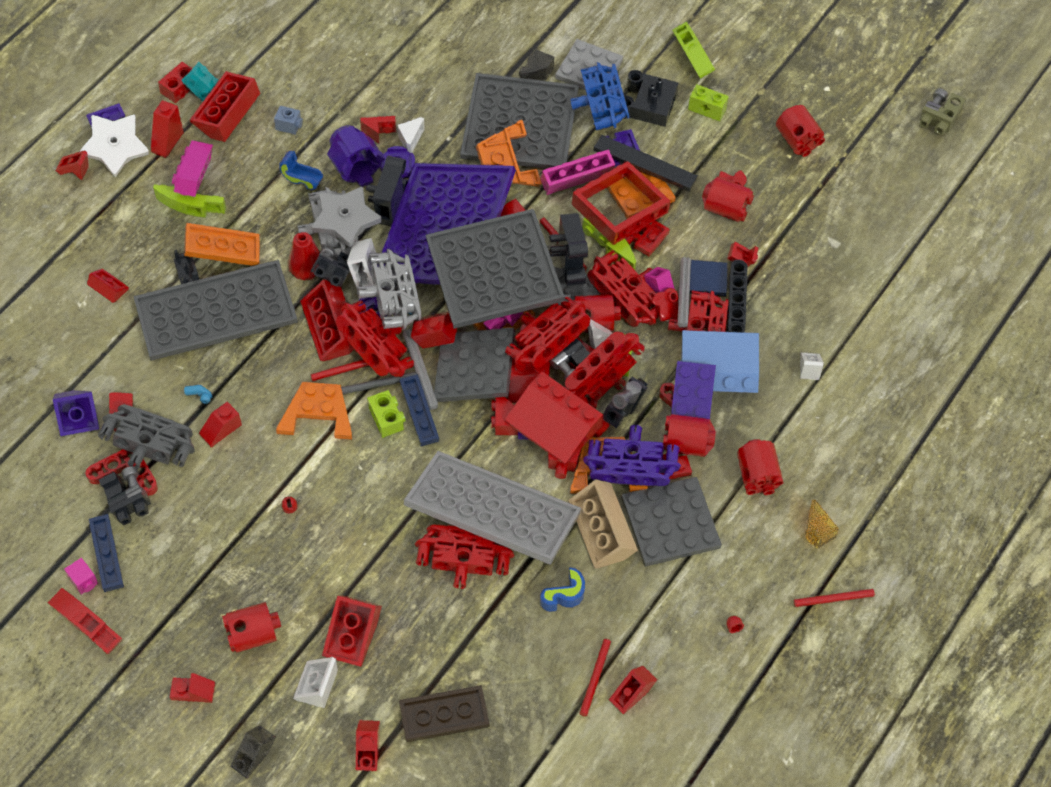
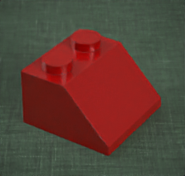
(433, 330)
(521, 378)

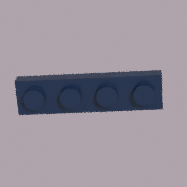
(419, 410)
(106, 553)

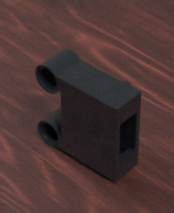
(654, 98)
(388, 190)
(571, 248)

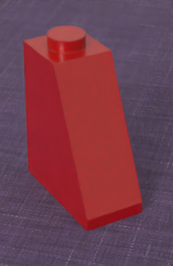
(165, 129)

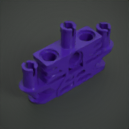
(635, 469)

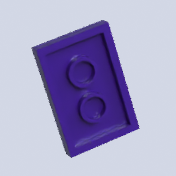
(693, 389)

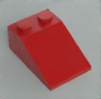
(351, 630)

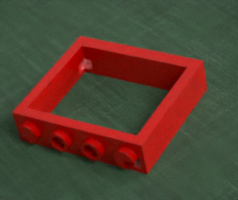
(631, 225)

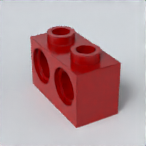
(172, 85)

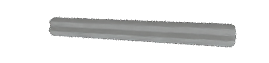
(684, 288)
(420, 369)

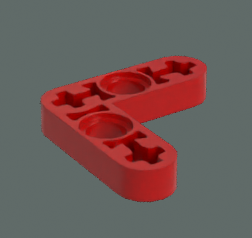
(97, 467)

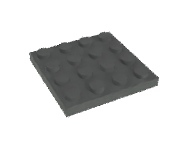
(475, 366)
(671, 521)

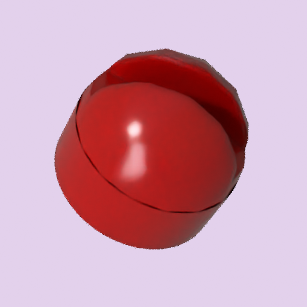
(293, 502)
(734, 624)

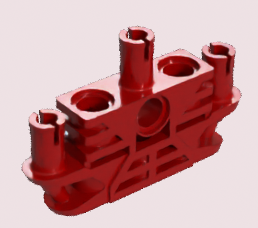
(618, 282)
(697, 313)
(548, 333)
(373, 343)
(605, 366)
(456, 543)

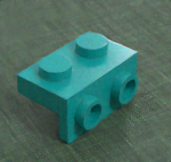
(200, 81)

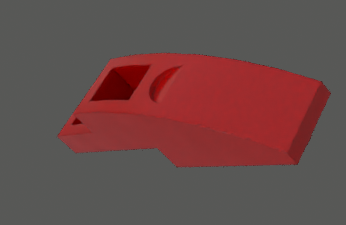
(85, 620)

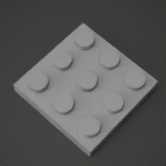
(583, 56)

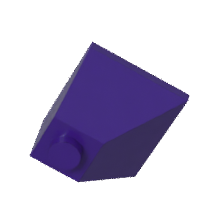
(75, 412)

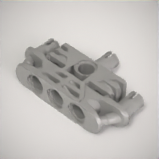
(324, 238)
(390, 302)

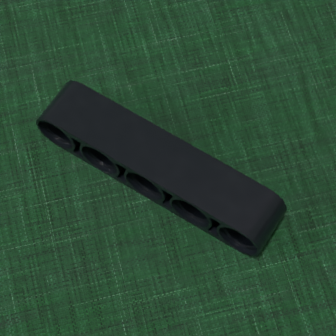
(735, 295)

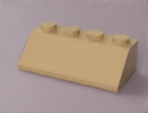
(603, 524)

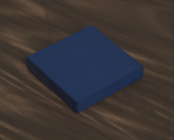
(708, 276)

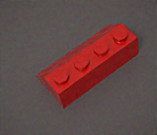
(225, 105)
(321, 310)

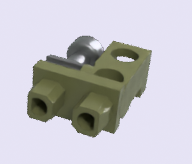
(938, 116)

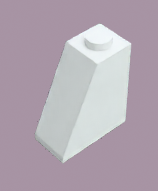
(359, 262)

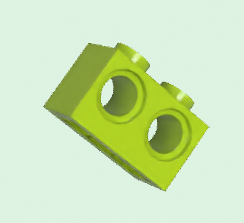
(383, 414)

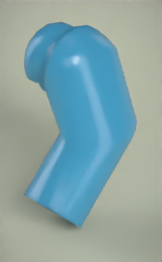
(205, 394)

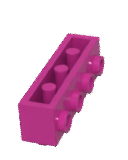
(192, 168)
(576, 172)

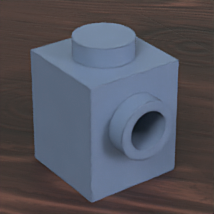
(288, 120)

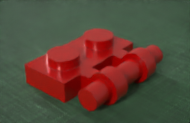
(650, 239)

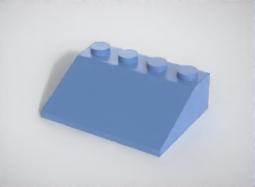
(732, 353)

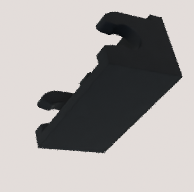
(185, 268)

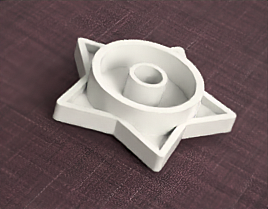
(102, 145)

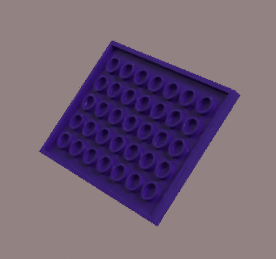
(443, 199)

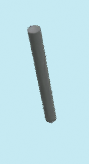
(374, 384)

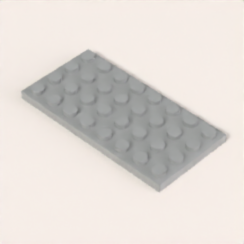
(493, 507)

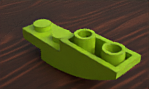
(693, 49)
(189, 205)
(621, 248)

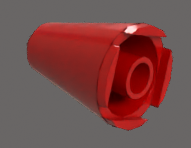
(302, 256)

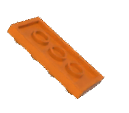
(221, 244)

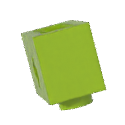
(708, 102)

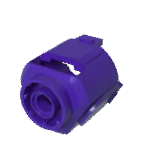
(354, 155)

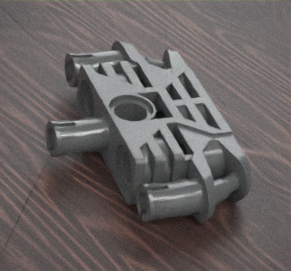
(147, 436)

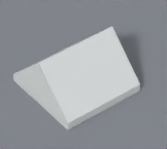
(316, 681)

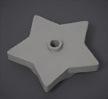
(345, 215)

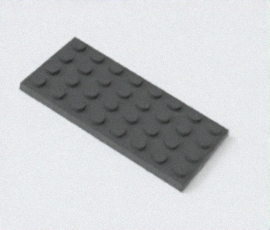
(215, 309)

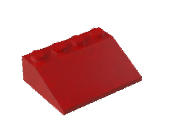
(554, 418)

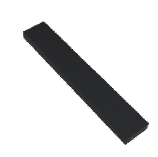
(647, 163)

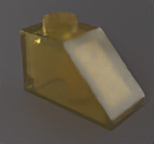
(819, 526)

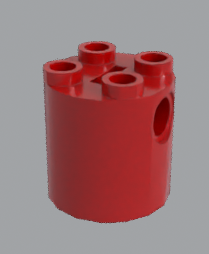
(800, 130)
(727, 199)
(601, 310)
(692, 434)
(759, 467)
(258, 627)

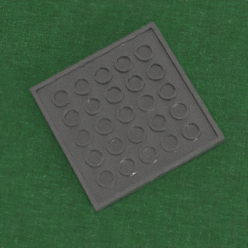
(540, 104)
(494, 268)

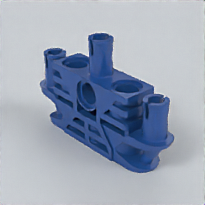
(603, 96)

